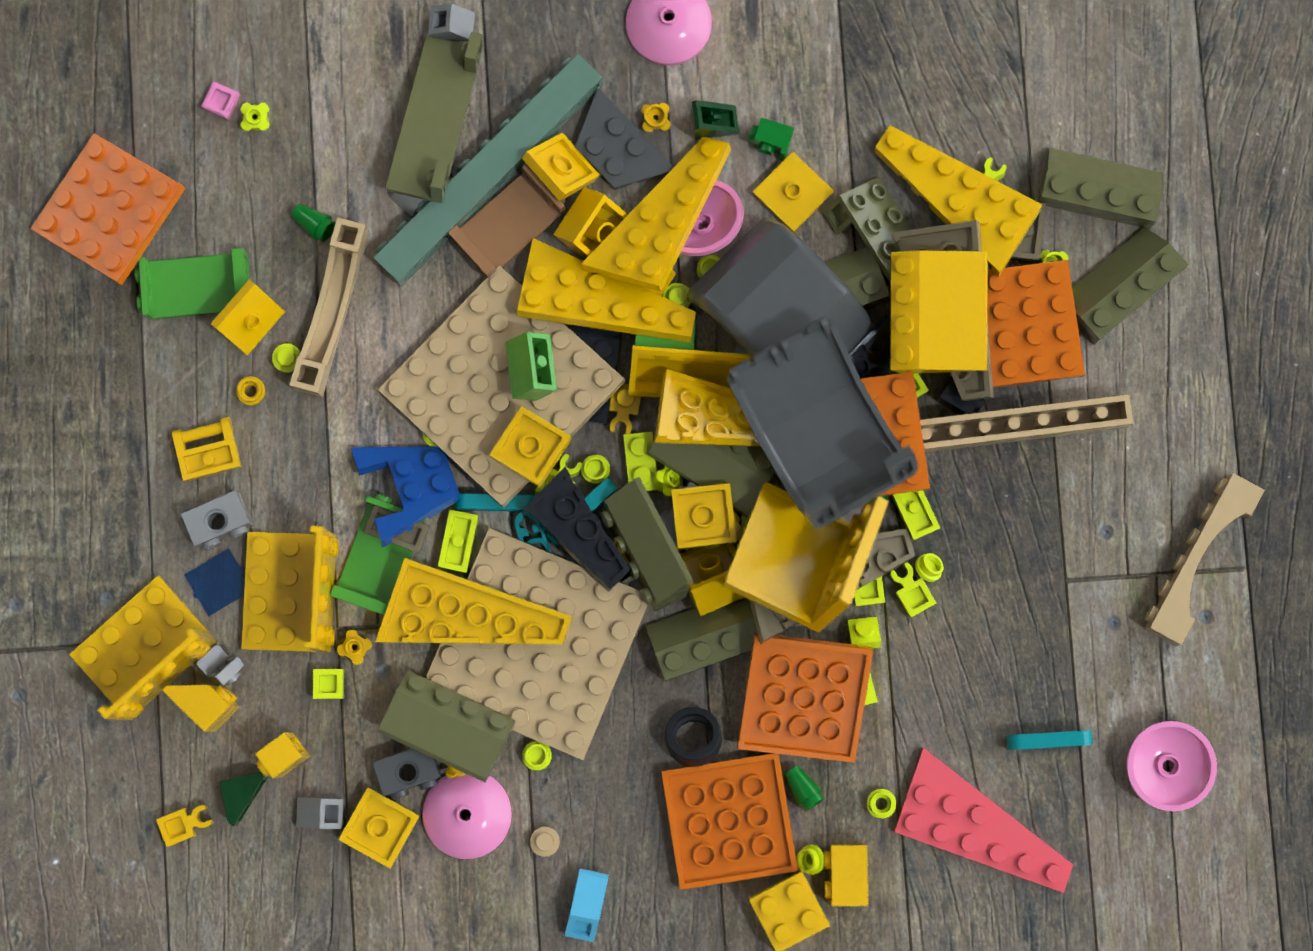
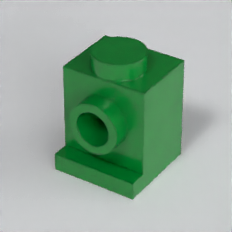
(771, 137)

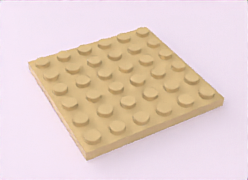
(461, 386)
(548, 689)

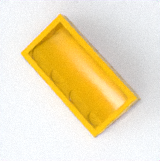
(650, 364)

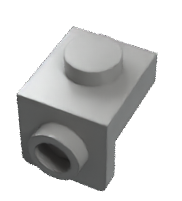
(220, 667)

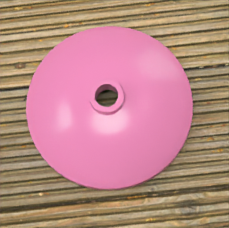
(672, 40)
(722, 216)
(1191, 772)
(488, 820)

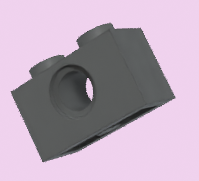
(390, 778)

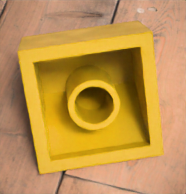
(589, 222)
(709, 571)
(205, 704)

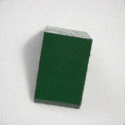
(714, 119)
(239, 795)

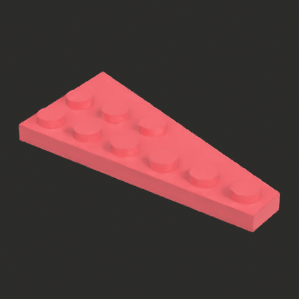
(963, 821)

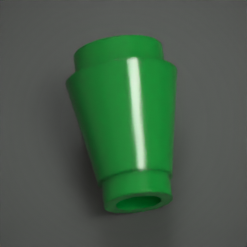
(315, 223)
(804, 789)

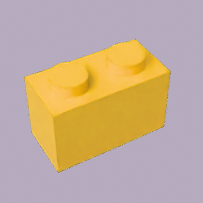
(281, 755)
(847, 875)

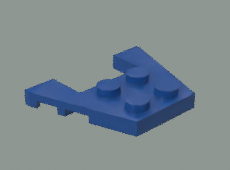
(421, 481)

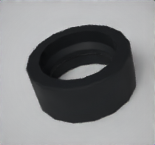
(693, 714)

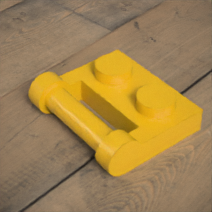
(210, 458)

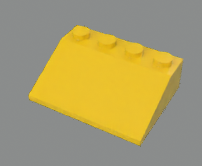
(938, 311)

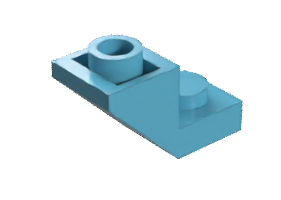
(586, 905)

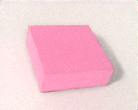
(220, 100)

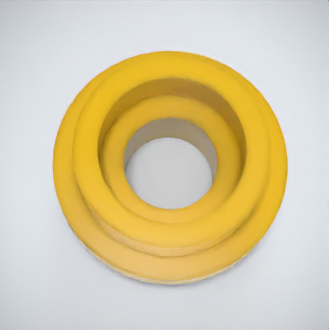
(242, 387)

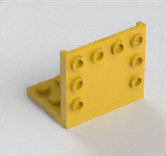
(801, 568)
(289, 591)
(142, 649)

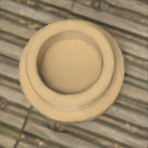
(545, 841)

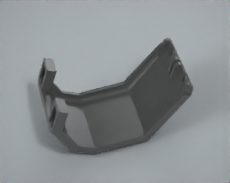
(775, 287)
(819, 424)

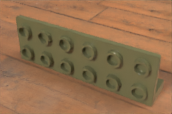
(434, 118)
(874, 217)

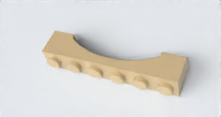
(342, 268)
(1172, 615)

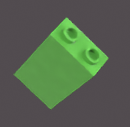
(190, 284)
(370, 568)

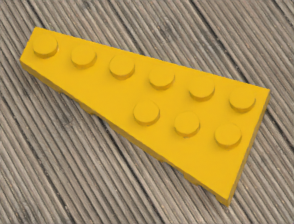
(961, 194)
(655, 231)
(563, 292)
(700, 413)
(450, 609)

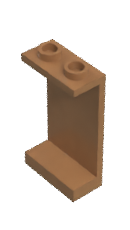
(508, 223)

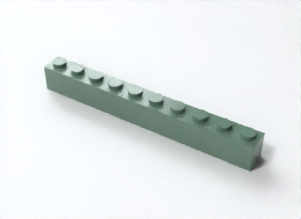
(489, 169)

